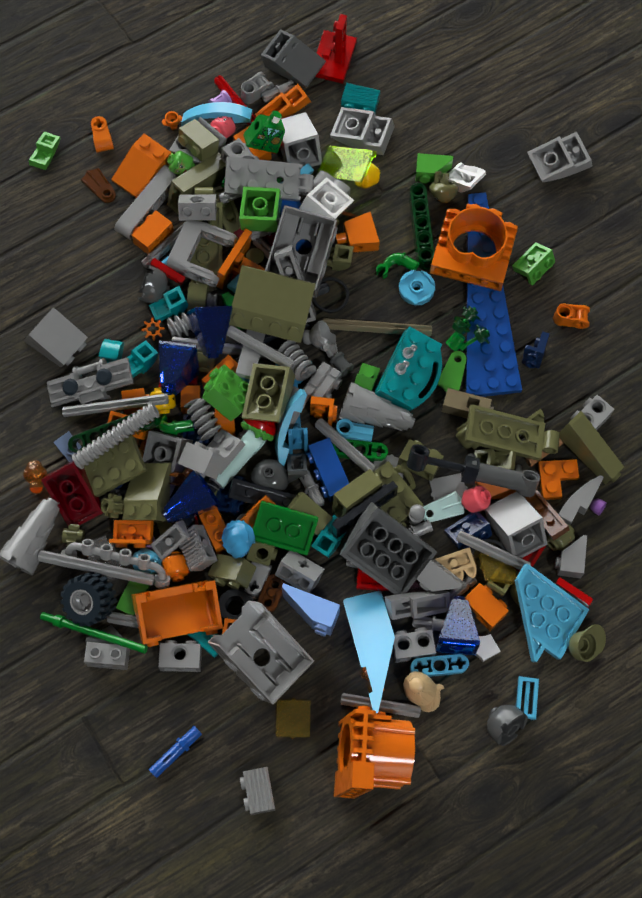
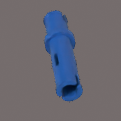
(175, 751)

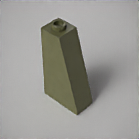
(204, 174)
(591, 448)

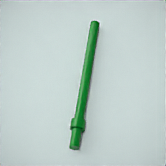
(61, 621)

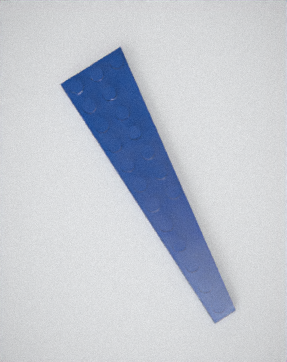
(491, 366)

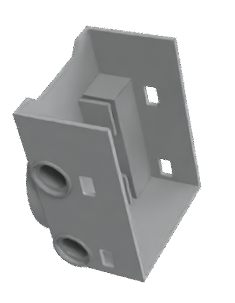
(301, 225)
(258, 630)

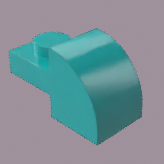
(172, 304)
(111, 350)
(142, 358)
(326, 542)

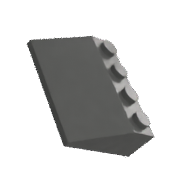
(387, 550)

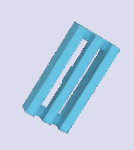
(532, 716)

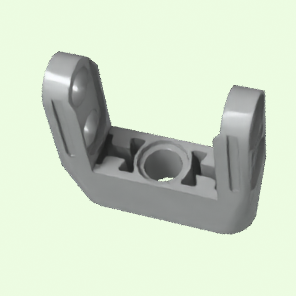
(186, 245)

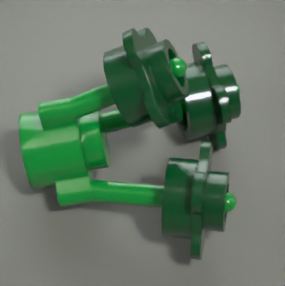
(462, 325)

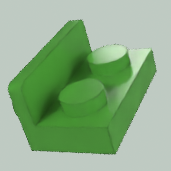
(534, 262)

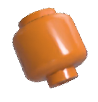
(175, 566)

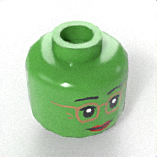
(180, 162)

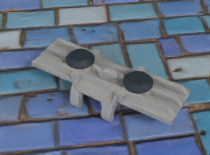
(74, 387)

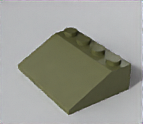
(271, 303)

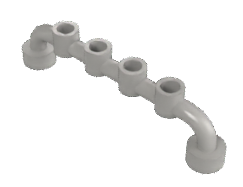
(124, 557)

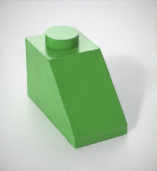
(429, 163)

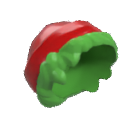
(262, 429)

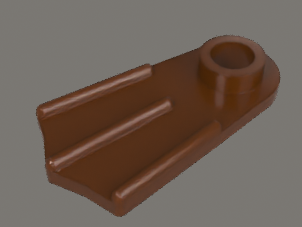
(99, 185)

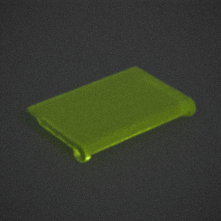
(347, 162)

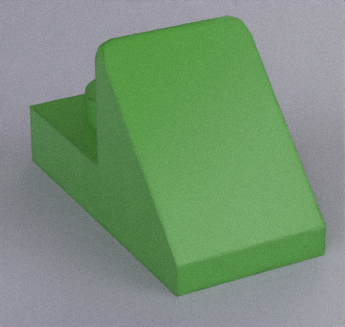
(367, 376)

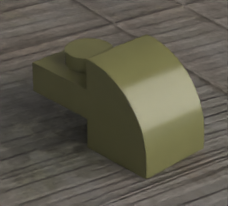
(340, 257)
(197, 294)
(502, 459)

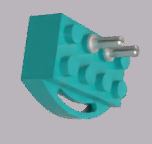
(410, 370)

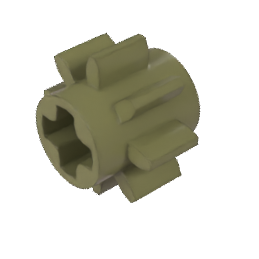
(112, 505)
(73, 534)

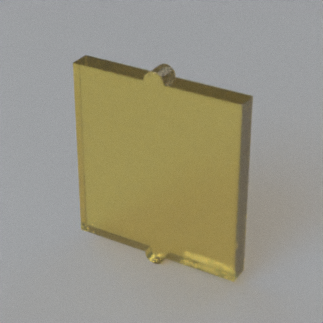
(496, 570)
(293, 718)

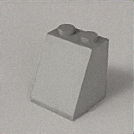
(300, 141)
(56, 338)
(517, 525)

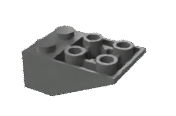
(292, 59)

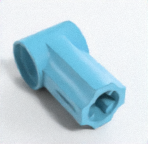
(356, 431)

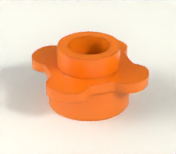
(171, 115)

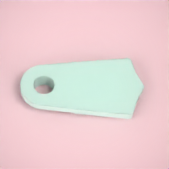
(445, 507)

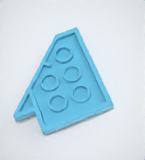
(547, 613)

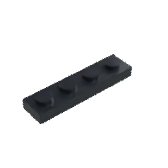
(252, 493)
(345, 523)

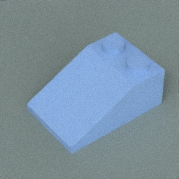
(316, 611)

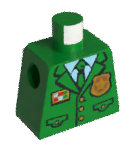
(265, 132)

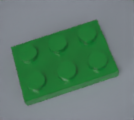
(284, 527)

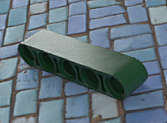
(421, 218)
(88, 436)

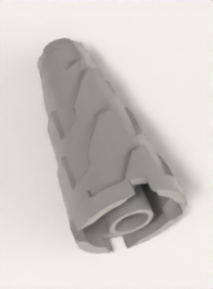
(366, 407)
(31, 537)

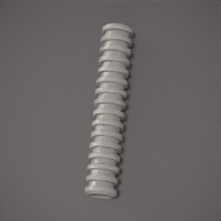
(115, 435)

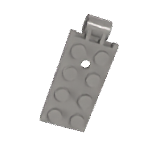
(264, 174)

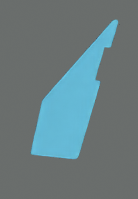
(372, 638)

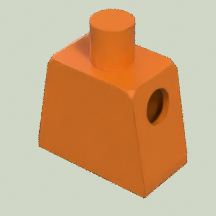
(360, 234)

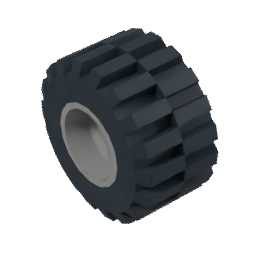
(88, 599)

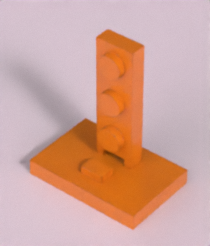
(236, 256)

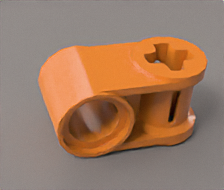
(101, 135)
(575, 316)

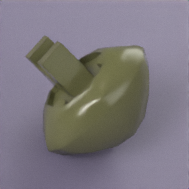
(442, 189)

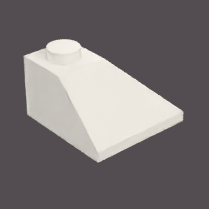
(326, 200)

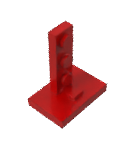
(337, 51)

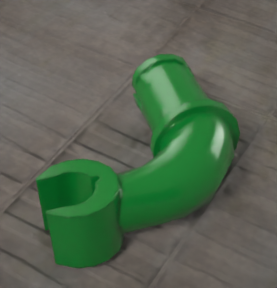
(399, 259)
(175, 427)

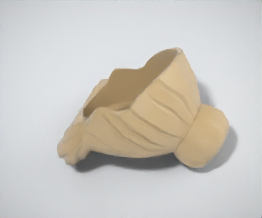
(422, 691)

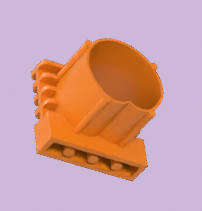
(373, 753)

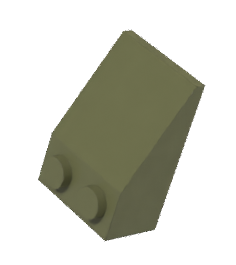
(268, 392)
(148, 494)

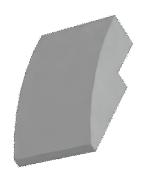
(362, 130)
(560, 158)

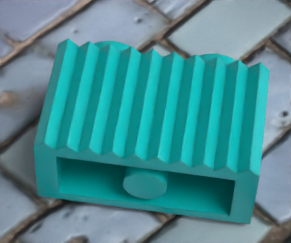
(360, 97)

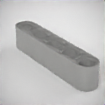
(146, 203)

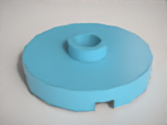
(416, 279)

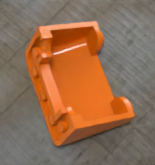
(177, 611)

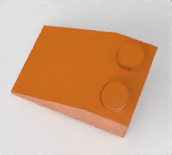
(140, 165)

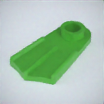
(453, 372)

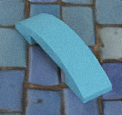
(239, 113)
(296, 404)

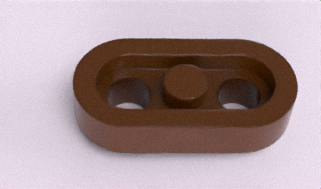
(271, 594)

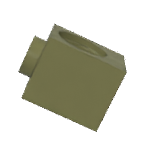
(255, 556)

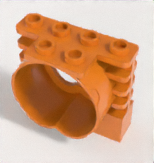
(469, 267)

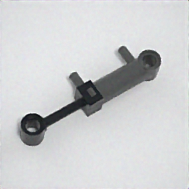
(472, 470)

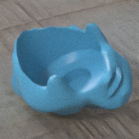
(238, 538)

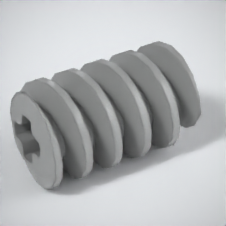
(179, 325)
(302, 367)
(202, 418)

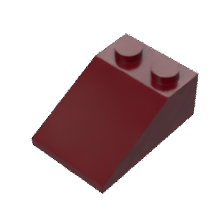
(73, 493)

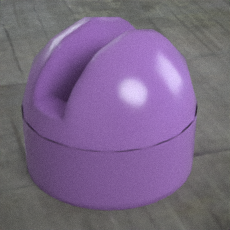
(597, 506)

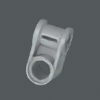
(254, 87)
(260, 576)

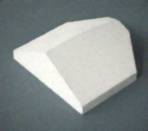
(466, 176)

